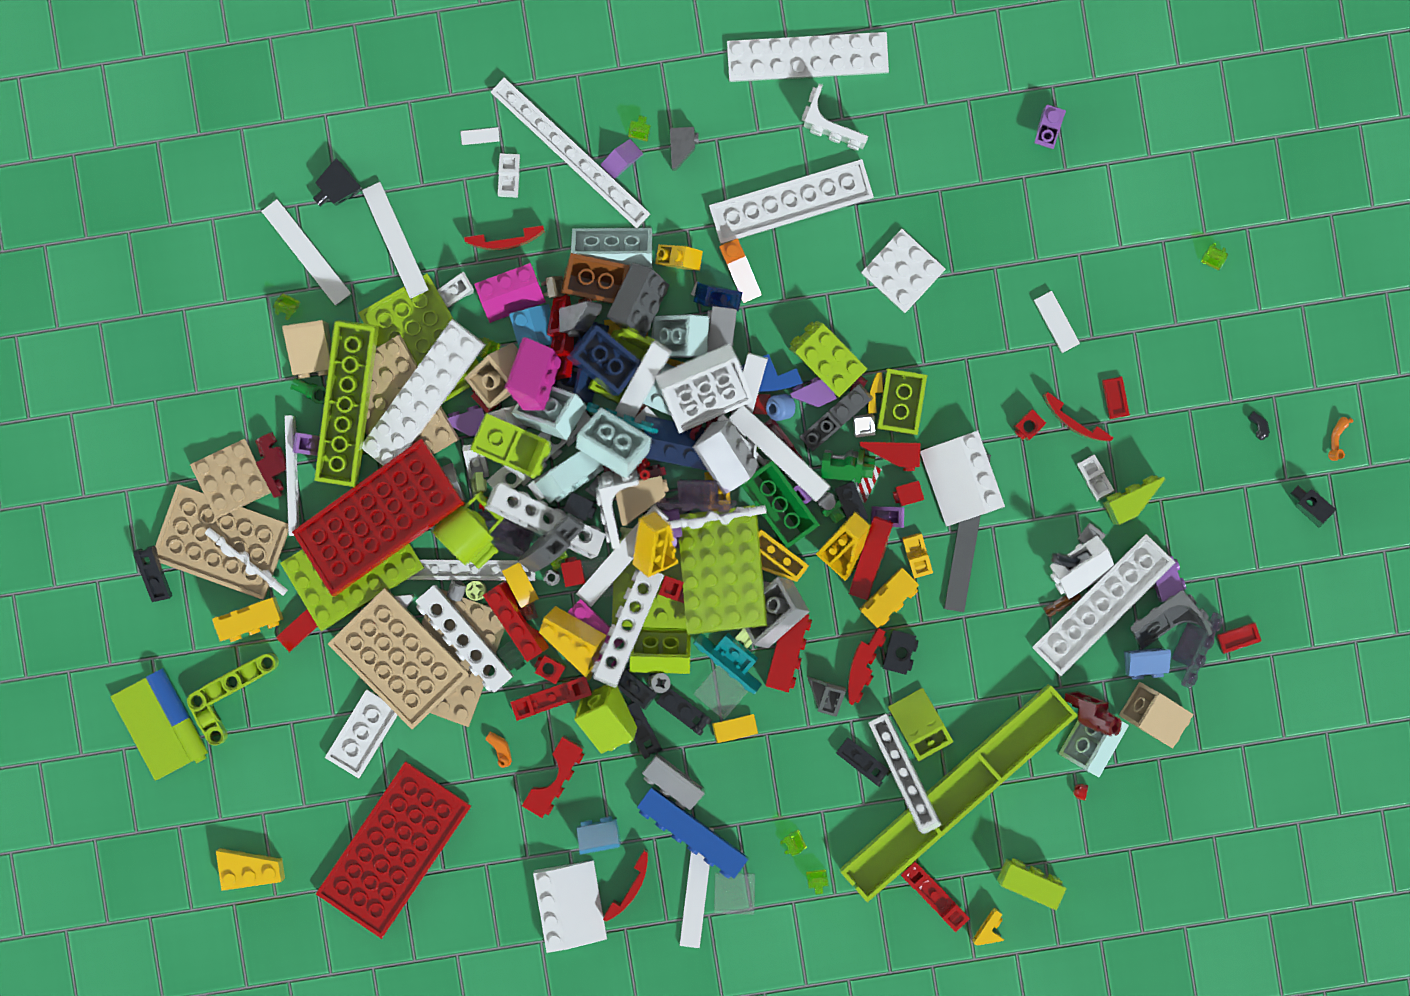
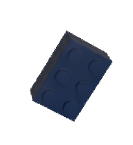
(604, 360)

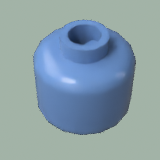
(780, 407)

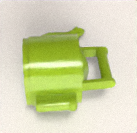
(467, 534)

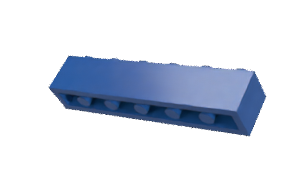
(692, 832)

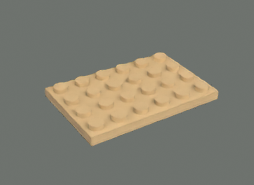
(390, 373)
(188, 548)
(398, 658)
(463, 700)

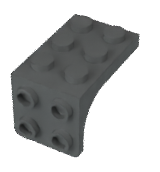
(1161, 619)

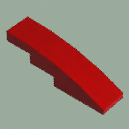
(561, 342)
(871, 558)

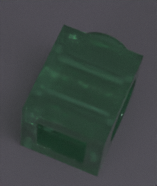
(511, 656)

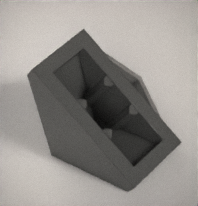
(827, 695)

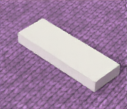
(1056, 322)

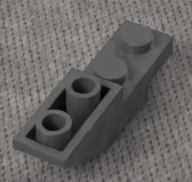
(836, 417)
(552, 545)

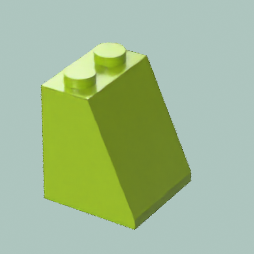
(606, 719)

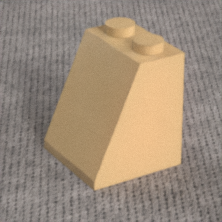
(308, 348)
(492, 374)
(637, 499)
(1156, 715)

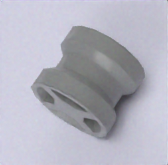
(654, 682)

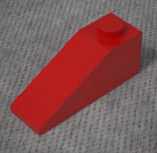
(900, 454)

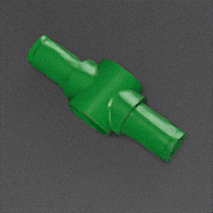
(308, 390)

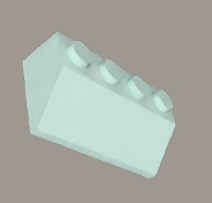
(614, 244)

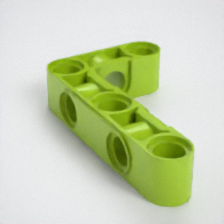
(219, 688)

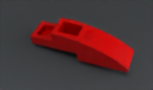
(860, 674)

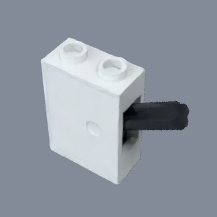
(1080, 567)

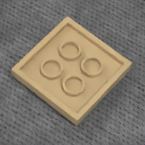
(230, 478)

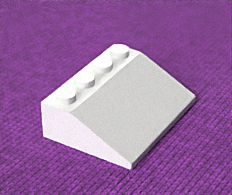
(704, 388)
(962, 478)
(569, 905)

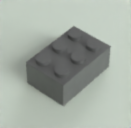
(638, 299)

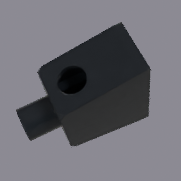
(336, 185)
(1319, 512)

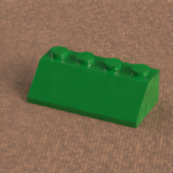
(784, 507)

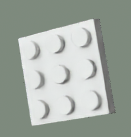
(903, 271)

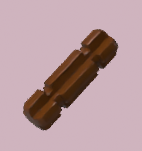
(1060, 604)

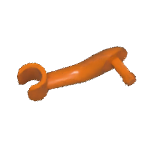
(1335, 452)

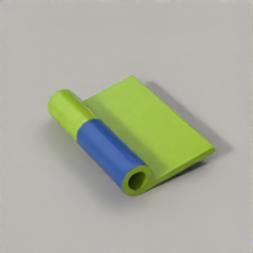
(159, 724)

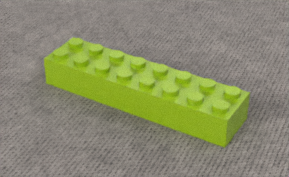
(346, 403)

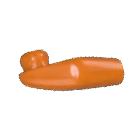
(502, 749)

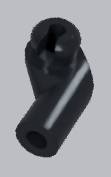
(1262, 425)

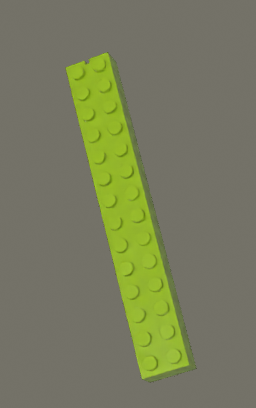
(960, 791)

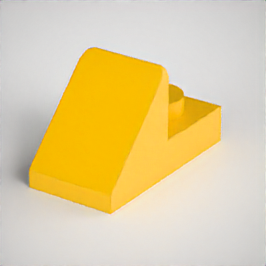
(985, 933)

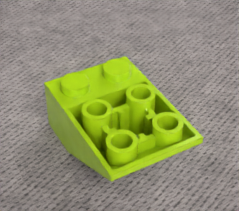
(1130, 503)
(920, 724)

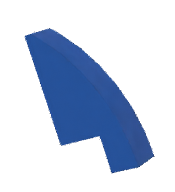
(773, 382)

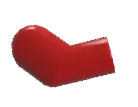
(641, 471)

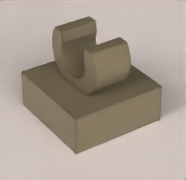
(554, 286)

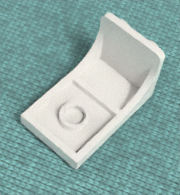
(820, 125)
(608, 486)

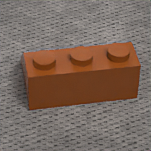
(593, 278)

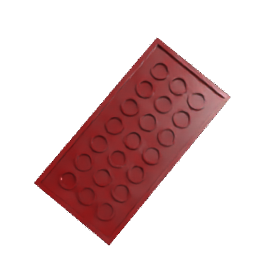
(378, 517)
(393, 849)

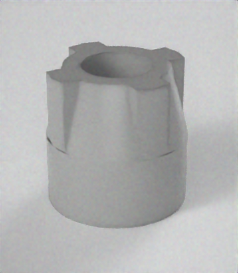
(557, 577)
(456, 590)

